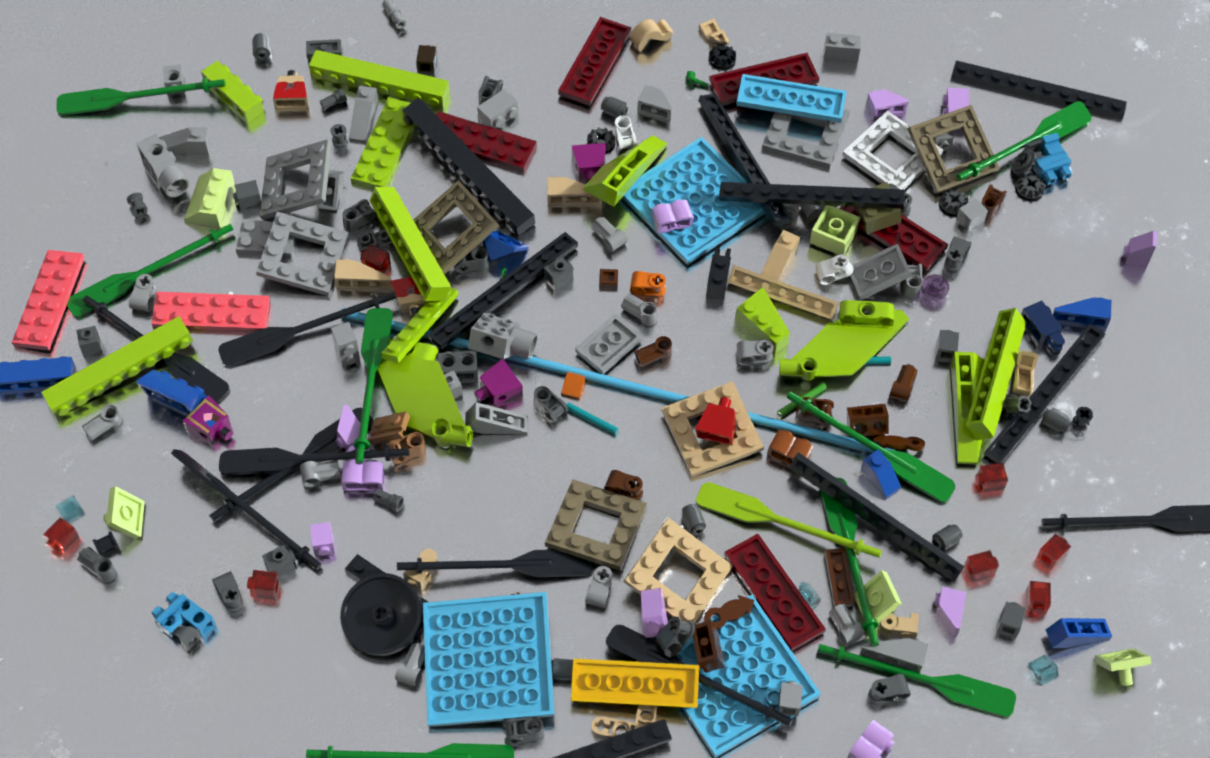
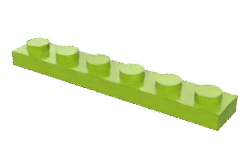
(417, 328)

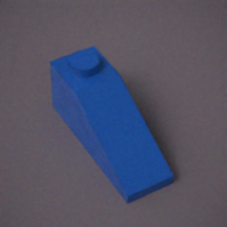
(1085, 312)
(1077, 631)

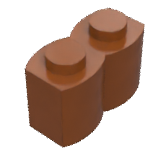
(786, 446)

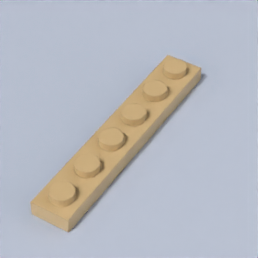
(783, 292)

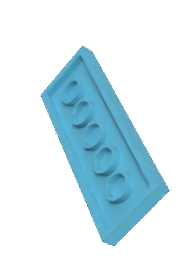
(791, 98)

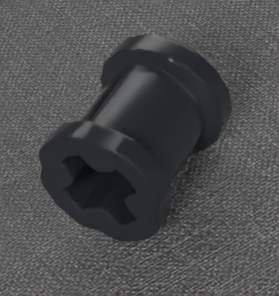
(1082, 418)
(105, 543)

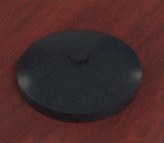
(381, 614)

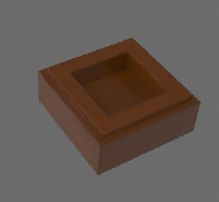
(608, 278)

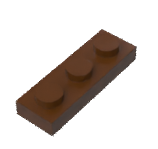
(839, 577)

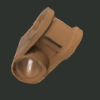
(407, 442)

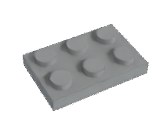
(254, 236)
(880, 271)
(608, 344)

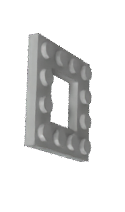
(819, 155)
(319, 159)
(318, 281)

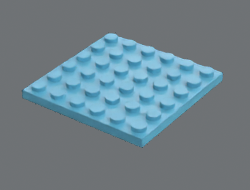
(696, 177)
(487, 659)
(754, 666)

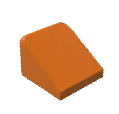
(573, 385)

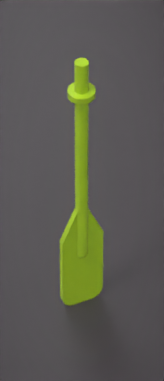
(752, 510)

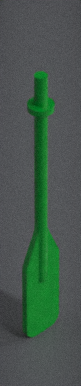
(107, 98)
(1062, 122)
(119, 284)
(374, 341)
(904, 464)
(844, 524)
(956, 687)
(453, 750)

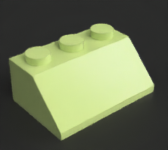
(210, 198)

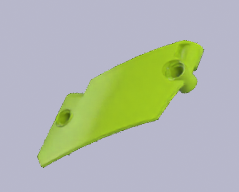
(847, 342)
(423, 392)

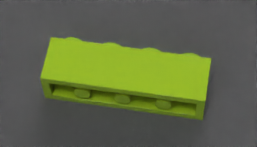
(235, 93)

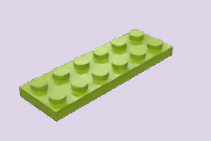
(383, 146)

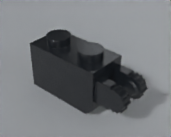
(718, 274)

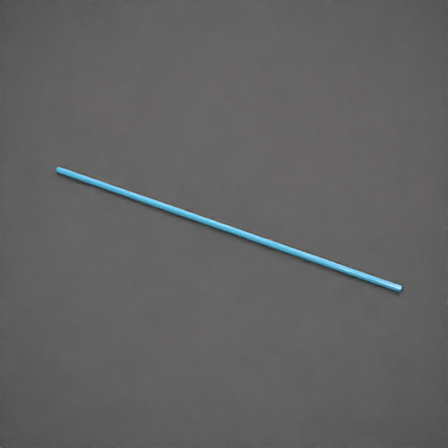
(648, 391)

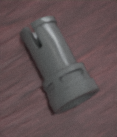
(336, 98)
(392, 501)

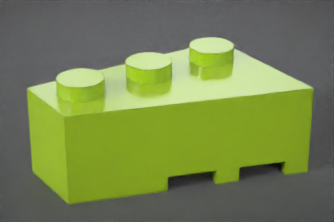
(762, 320)

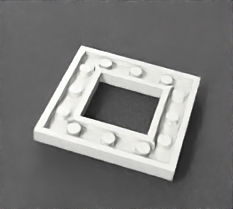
(860, 155)

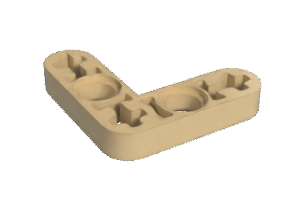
(639, 722)

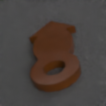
(899, 442)
(730, 611)

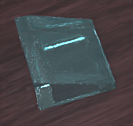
(69, 508)
(809, 593)
(1044, 669)

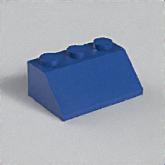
(171, 391)

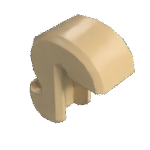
(650, 30)
(1024, 373)

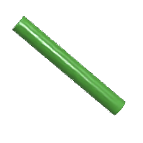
(812, 393)

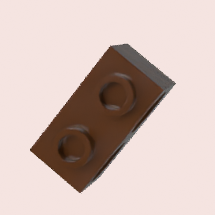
(868, 419)

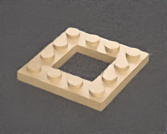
(719, 455)
(713, 565)

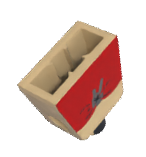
(290, 92)
(407, 296)

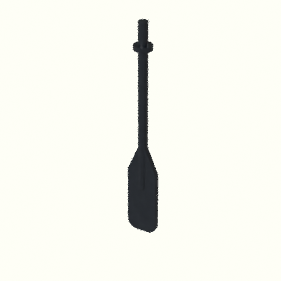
(273, 338)
(178, 365)
(321, 443)
(276, 459)
(209, 478)
(1176, 518)
(534, 563)
(643, 649)

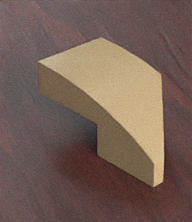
(712, 32)

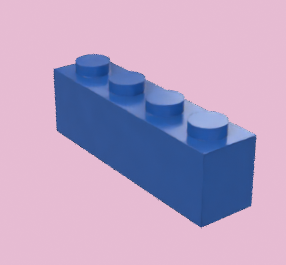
(34, 374)

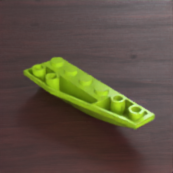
(621, 173)
(965, 372)

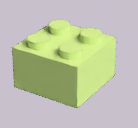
(835, 230)

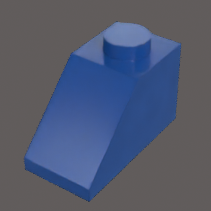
(880, 473)

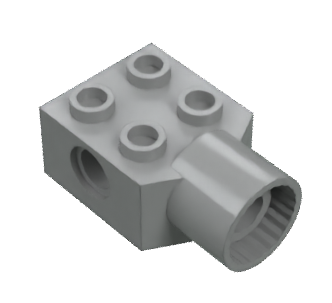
(161, 166)
(501, 338)

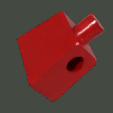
(718, 423)

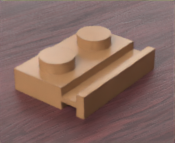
(388, 427)

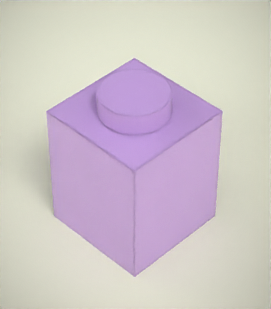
(322, 538)

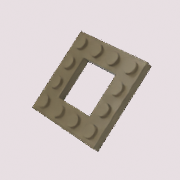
(922, 137)
(481, 228)
(611, 554)

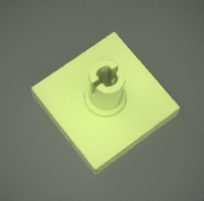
(124, 512)
(880, 596)
(1123, 662)

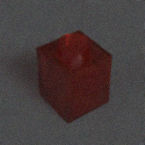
(376, 258)
(991, 477)
(60, 536)
(1053, 551)
(981, 566)
(263, 584)
(1038, 597)

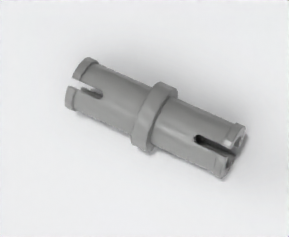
(394, 14)

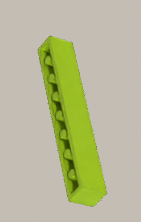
(384, 78)
(410, 244)
(117, 367)
(996, 374)

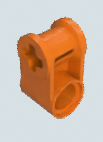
(646, 284)

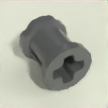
(339, 135)
(137, 204)

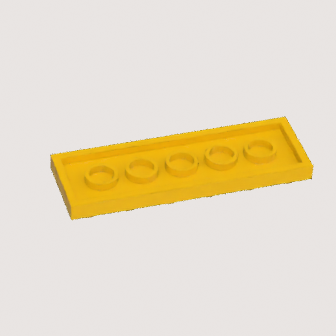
(635, 683)

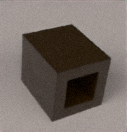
(426, 59)

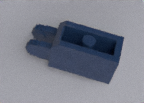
(1043, 326)

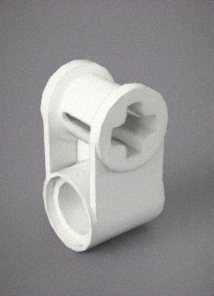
(624, 136)
(832, 269)

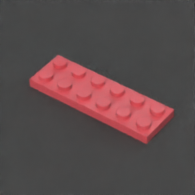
(48, 300)
(212, 311)

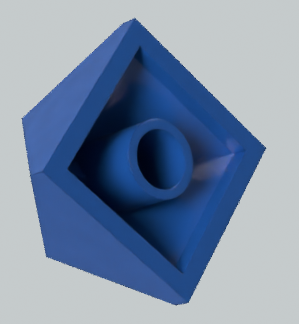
(501, 245)

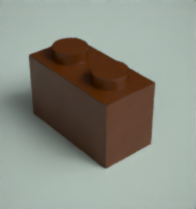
(708, 647)

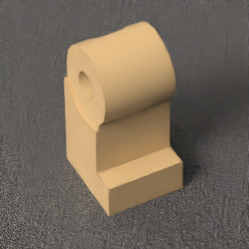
(420, 580)
(900, 626)

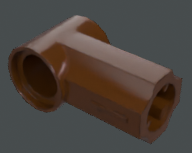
(653, 352)
(902, 386)

